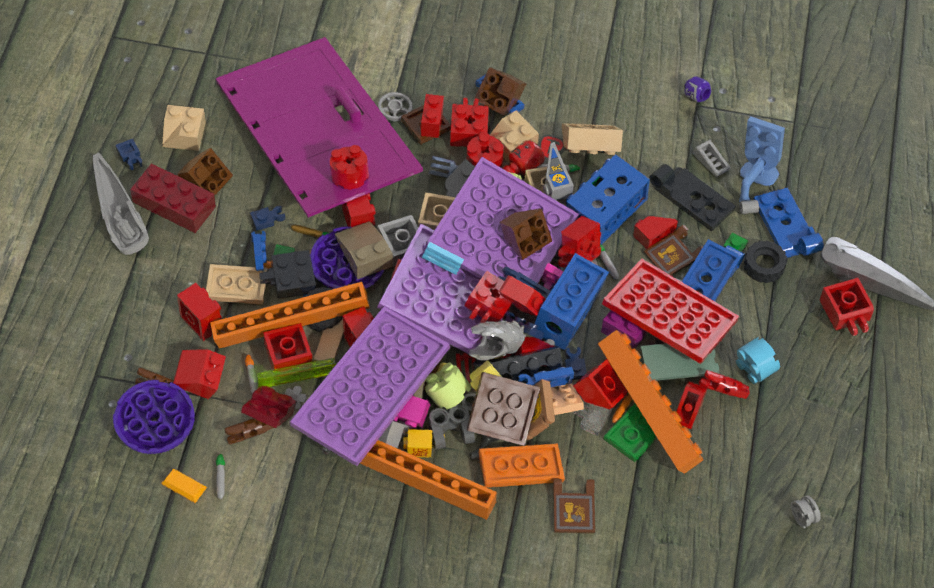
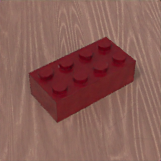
(173, 198)

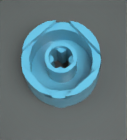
(757, 360)

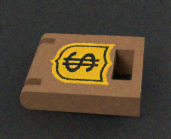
(543, 412)

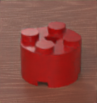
(486, 147)
(349, 167)

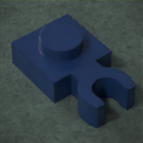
(129, 152)
(264, 218)
(577, 364)

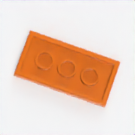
(521, 465)

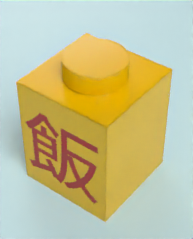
(419, 443)

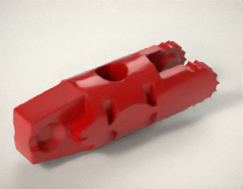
(724, 385)

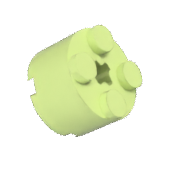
(447, 386)

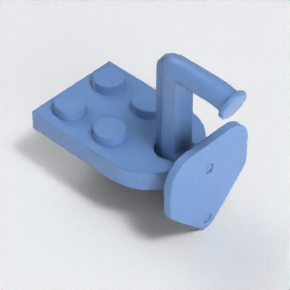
(763, 152)

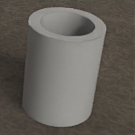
(749, 206)

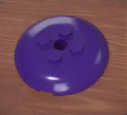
(330, 264)
(150, 401)

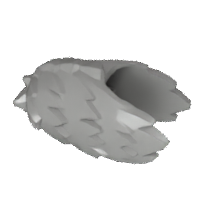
(498, 339)

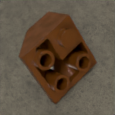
(500, 91)
(206, 171)
(526, 232)

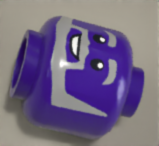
(697, 89)

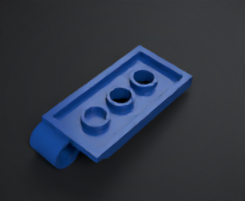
(793, 238)
(714, 262)

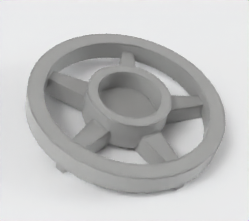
(394, 105)

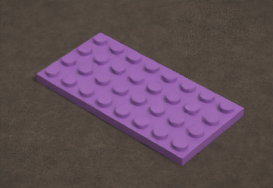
(370, 385)

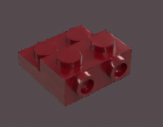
(269, 406)

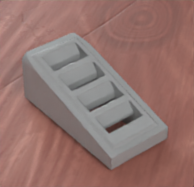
(712, 151)

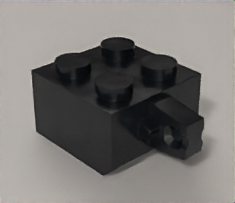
(290, 274)

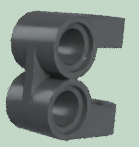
(449, 422)

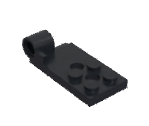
(680, 185)

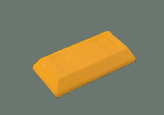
(184, 485)

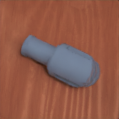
(450, 169)

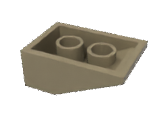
(365, 249)

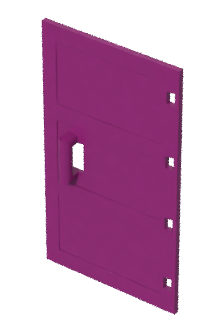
(297, 121)

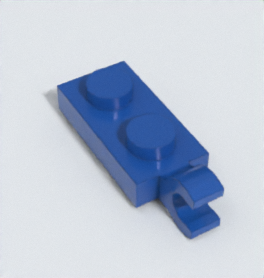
(259, 250)
(557, 377)

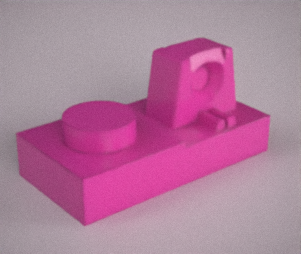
(551, 276)

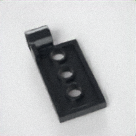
(532, 361)

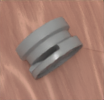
(805, 511)

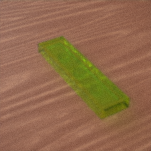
(296, 373)

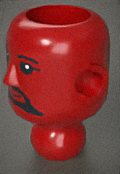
(525, 157)

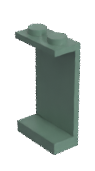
(670, 363)

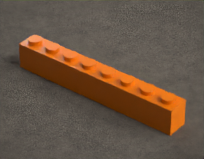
(302, 310)
(650, 401)
(430, 479)

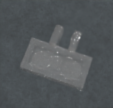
(594, 418)

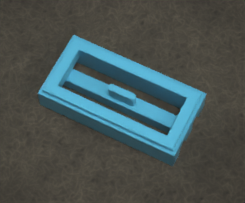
(442, 258)

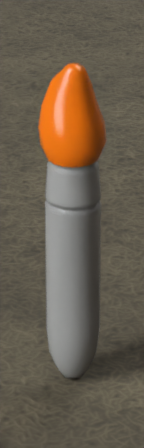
(251, 373)

